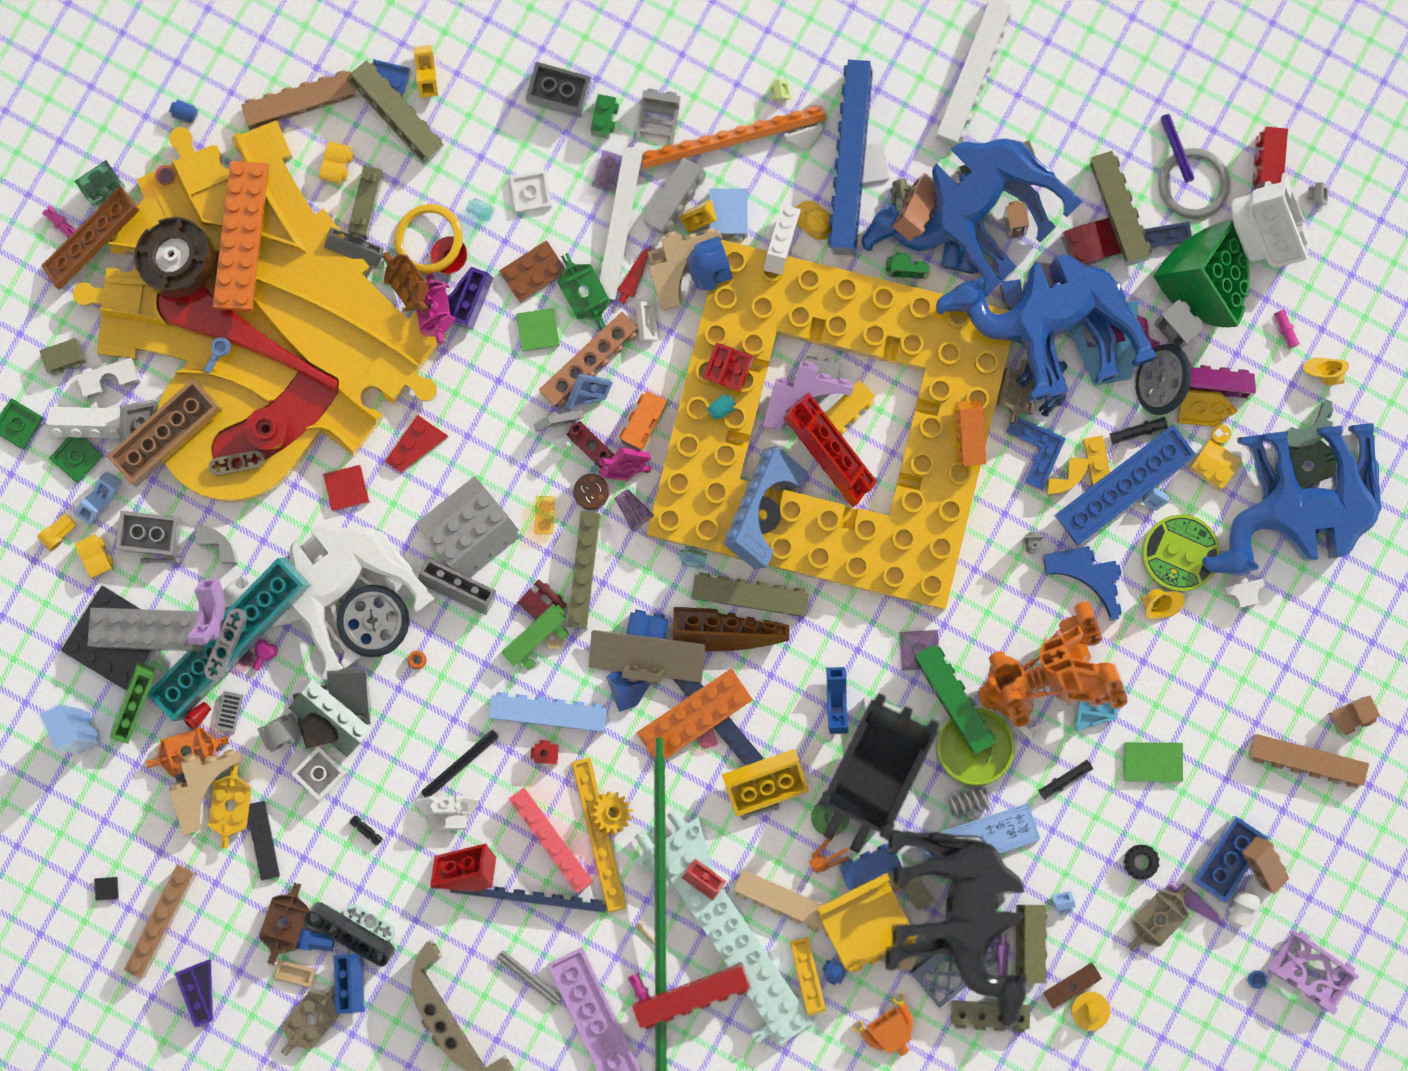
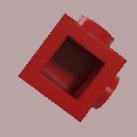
(545, 752)

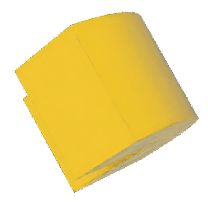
(426, 71)
(1075, 472)

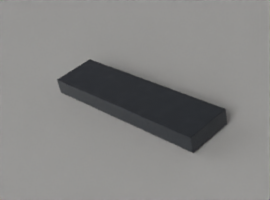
(263, 841)

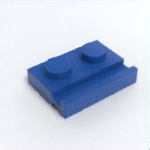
(395, 74)

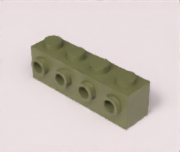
(1031, 943)
(985, 1015)

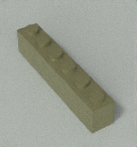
(395, 111)
(1119, 208)
(584, 570)
(750, 596)

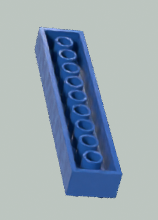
(851, 159)

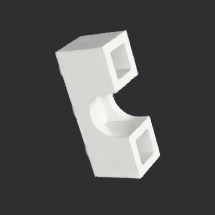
(92, 380)

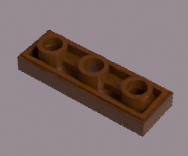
(1082, 978)

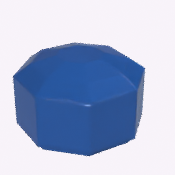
(1257, 979)

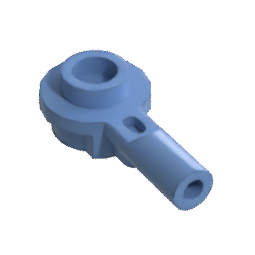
(220, 347)

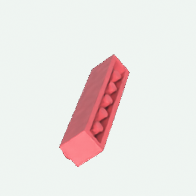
(550, 840)

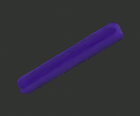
(1177, 148)

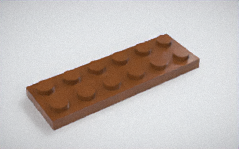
(90, 237)

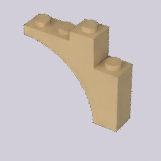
(669, 274)
(199, 775)

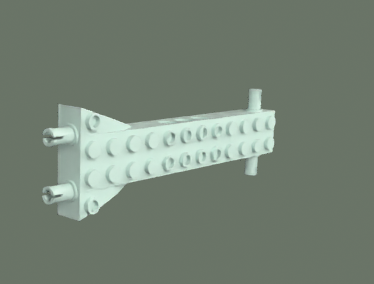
(728, 931)

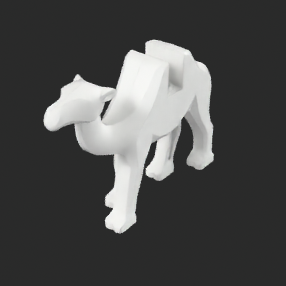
(351, 557)

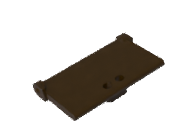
(316, 729)

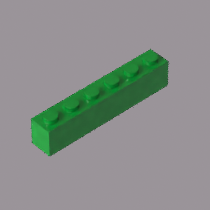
(954, 700)

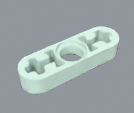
(385, 924)

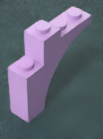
(807, 381)

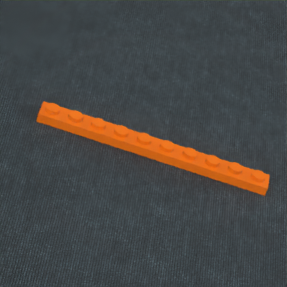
(731, 137)

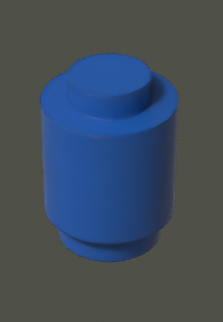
(183, 111)

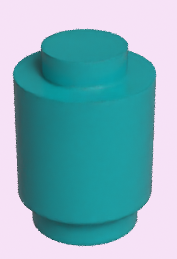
(721, 407)

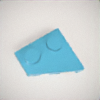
(1094, 715)

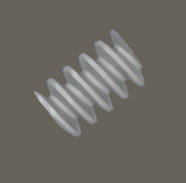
(969, 803)

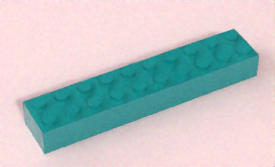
(264, 604)

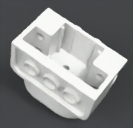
(1271, 225)

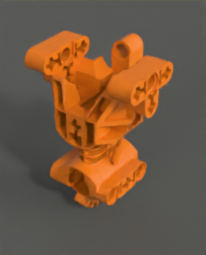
(1063, 668)

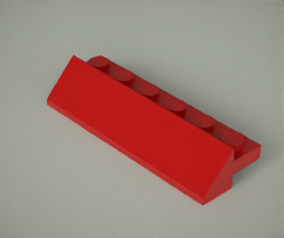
(829, 449)

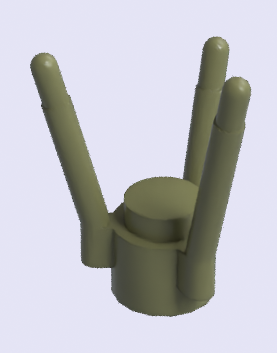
(901, 189)

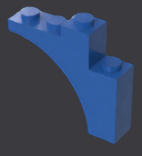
(1099, 577)

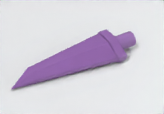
(1194, 902)
(1003, 955)

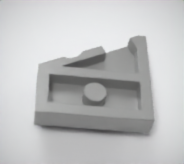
(554, 419)

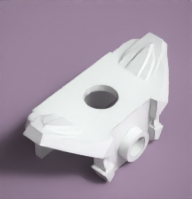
(447, 812)

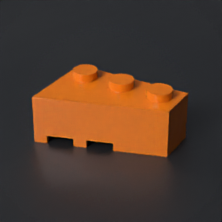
(643, 421)
(970, 433)

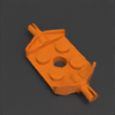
(170, 749)

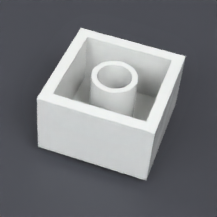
(319, 773)

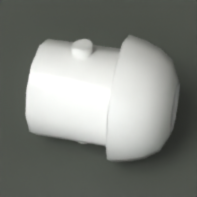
(1243, 907)

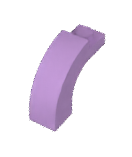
(211, 612)

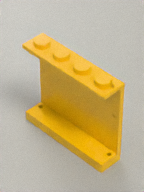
(862, 923)

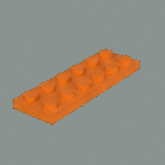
(696, 714)

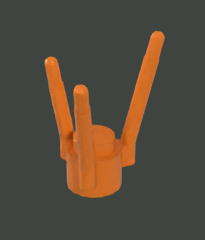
(821, 863)

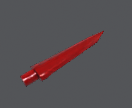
(632, 280)

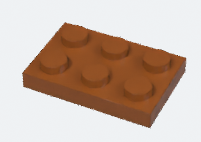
(532, 271)

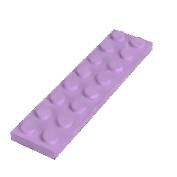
(592, 1013)

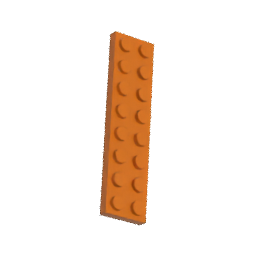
(241, 236)

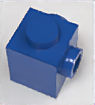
(834, 971)

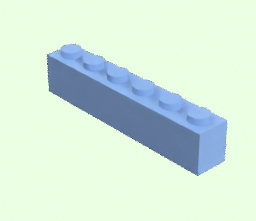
(548, 713)

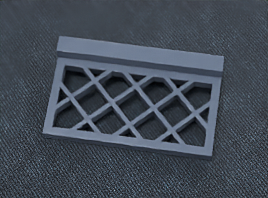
(929, 963)

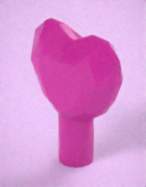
(264, 652)

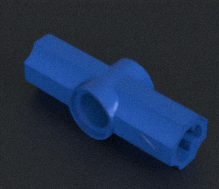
(310, 940)

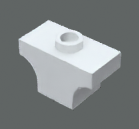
(1245, 592)

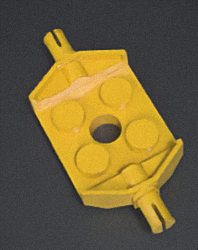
(221, 819)

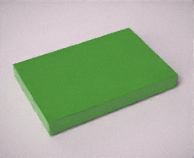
(1153, 761)

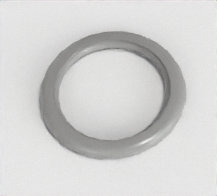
(1202, 212)

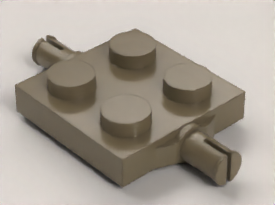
(1013, 396)

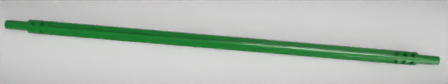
(660, 898)

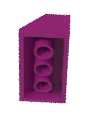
(1229, 383)

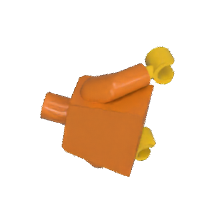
(890, 1030)

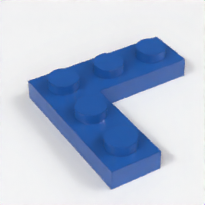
(1049, 444)

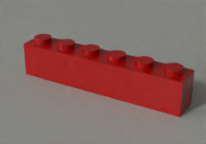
(691, 996)

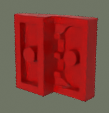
(728, 367)

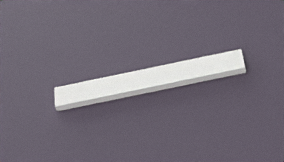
(620, 220)

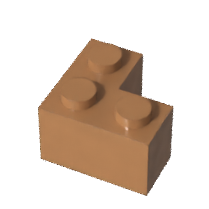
(1356, 713)

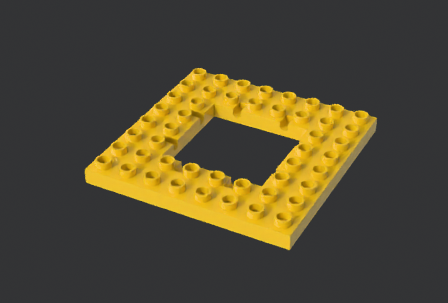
(894, 555)

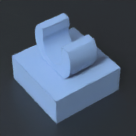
(1155, 499)
(1063, 901)

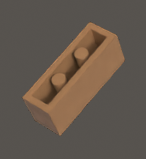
(1016, 219)
(1266, 865)

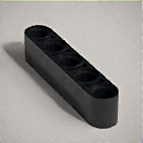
(350, 934)

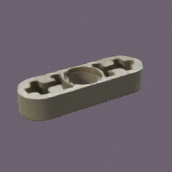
(222, 460)

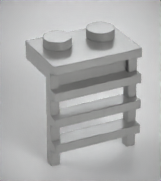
(660, 103)

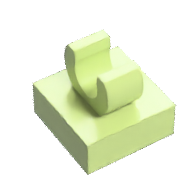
(781, 89)

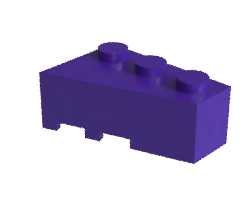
(468, 297)
(196, 990)

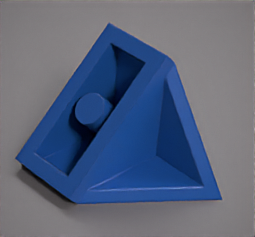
(625, 692)

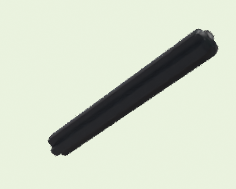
(459, 764)

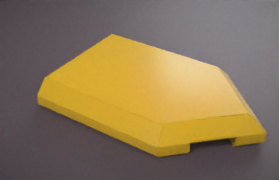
(1204, 408)

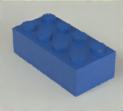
(1225, 862)

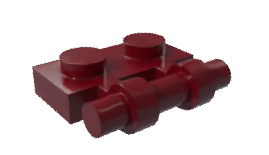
(534, 604)

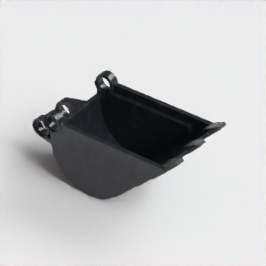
(877, 770)

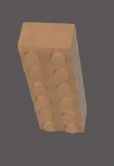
(164, 432)

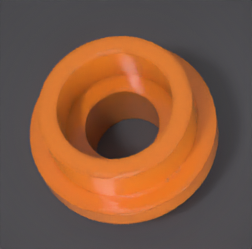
(412, 655)

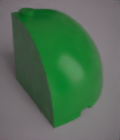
(1208, 275)

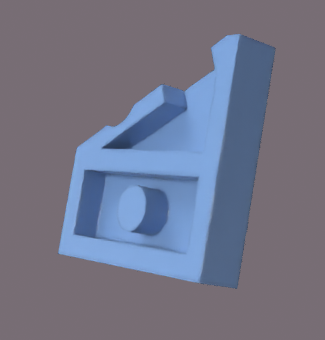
(588, 390)

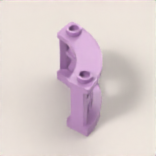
(1286, 972)

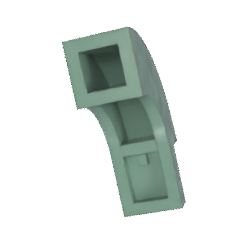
(1304, 437)

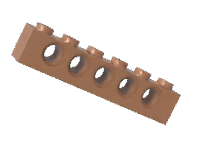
(619, 323)

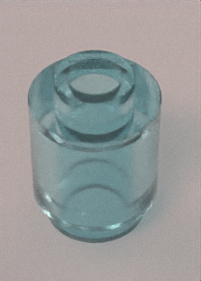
(480, 210)
(693, 557)

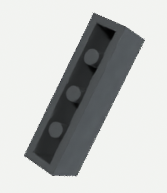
(457, 586)

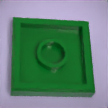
(19, 423)
(76, 457)

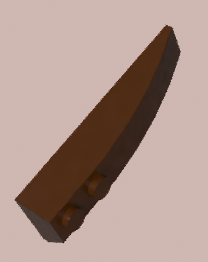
(725, 631)

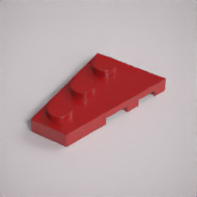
(414, 444)

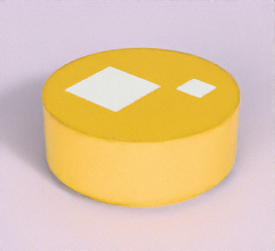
(1221, 433)

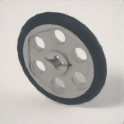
(1174, 396)
(368, 594)

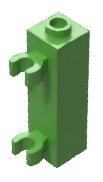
(534, 634)

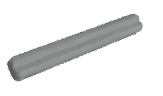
(529, 978)

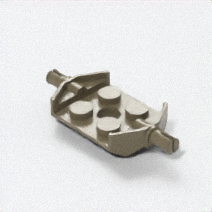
(1166, 903)
(299, 1031)

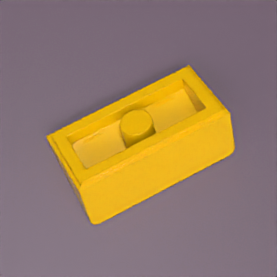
(698, 216)

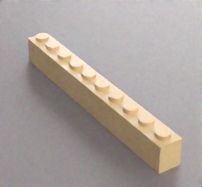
(791, 903)

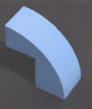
(97, 501)

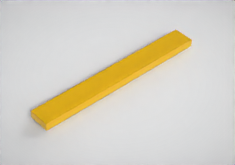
(600, 842)

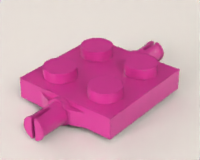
(625, 464)

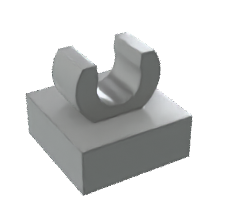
(1321, 193)

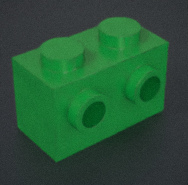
(603, 116)

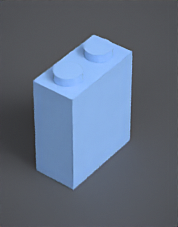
(730, 212)

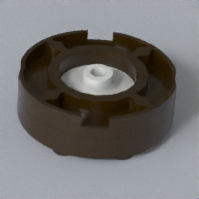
(174, 257)

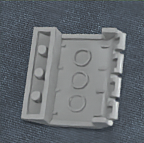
(468, 528)

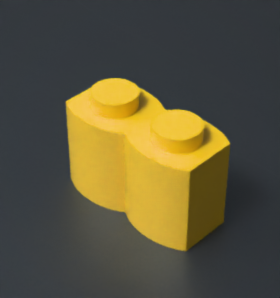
(335, 163)
(94, 556)

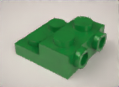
(901, 267)

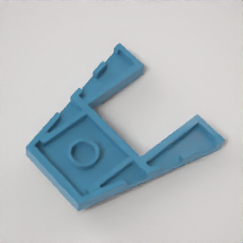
(1123, 352)

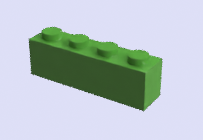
(132, 702)

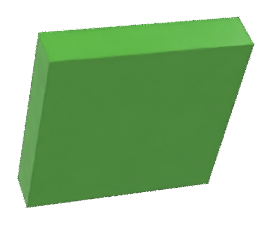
(538, 329)

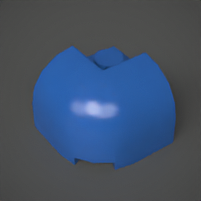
(708, 264)

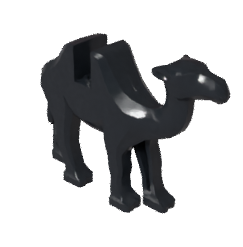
(970, 912)

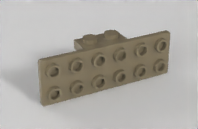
(646, 657)

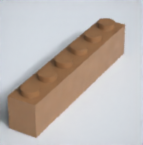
(298, 100)
(1309, 760)
(160, 921)

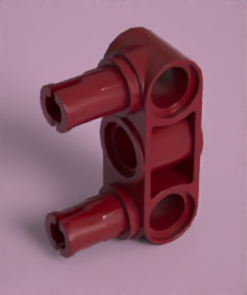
(582, 436)

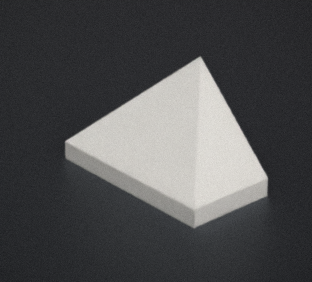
(804, 135)

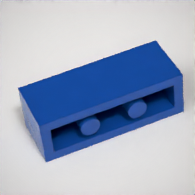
(868, 866)
(348, 983)

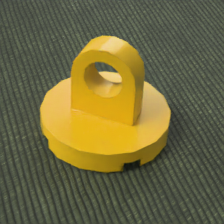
(1090, 1011)

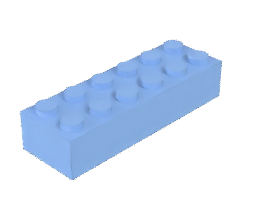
(70, 728)

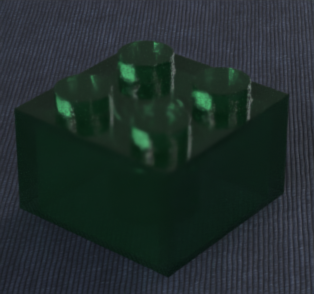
(99, 183)

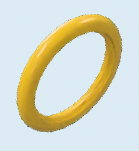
(457, 231)

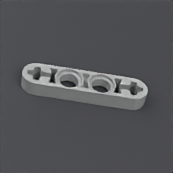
(222, 642)

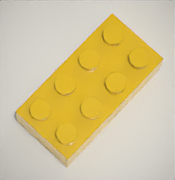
(765, 782)

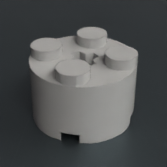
(279, 731)

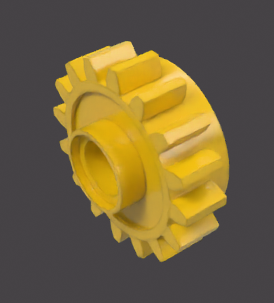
(619, 808)

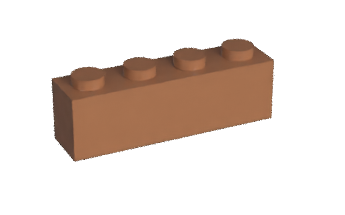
(916, 208)

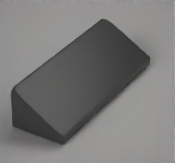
(354, 247)

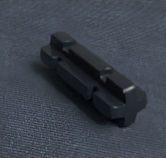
(366, 830)

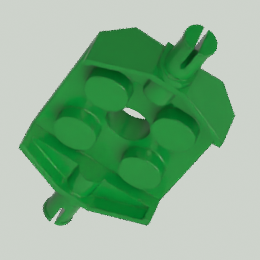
(583, 275)

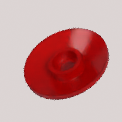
(441, 250)

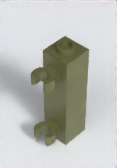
(365, 202)

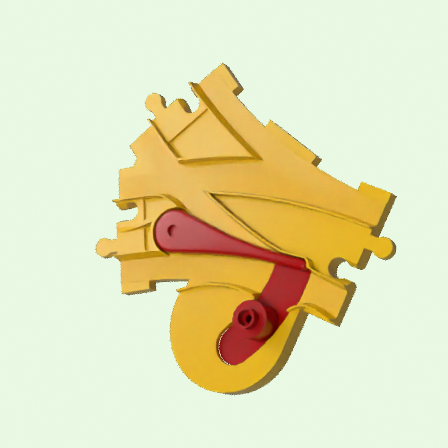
(295, 359)

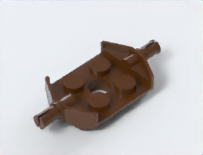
(285, 938)

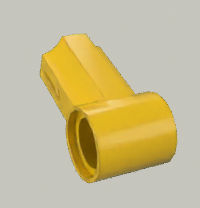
(52, 535)

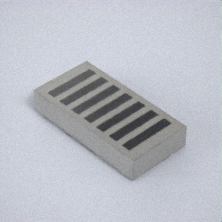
(229, 711)

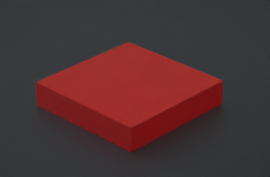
(346, 488)

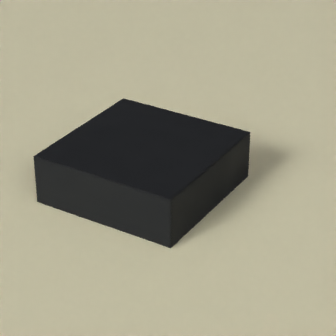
(106, 888)

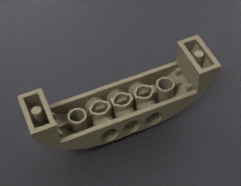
(426, 994)

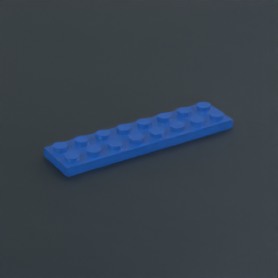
(1125, 485)

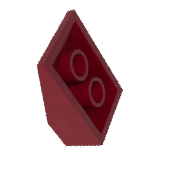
(1091, 242)

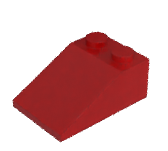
(464, 869)

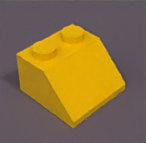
(1215, 465)

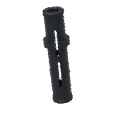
(1138, 430)
(1066, 779)

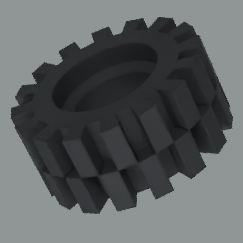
(1152, 857)

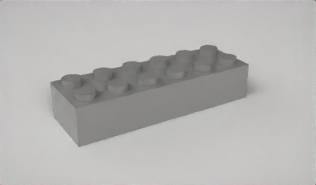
(142, 629)

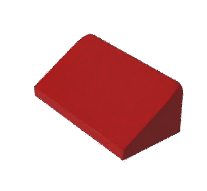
(703, 879)

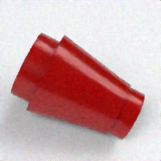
(197, 715)

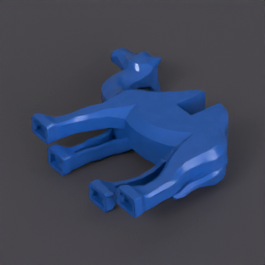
(962, 206)
(1077, 297)
(1303, 513)

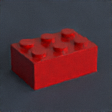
(1270, 156)

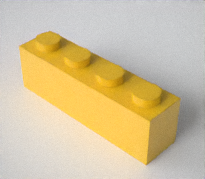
(849, 407)

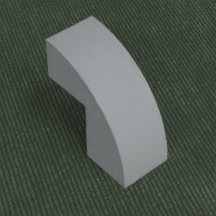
(208, 536)

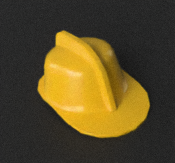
(814, 220)
(1327, 370)
(1162, 604)

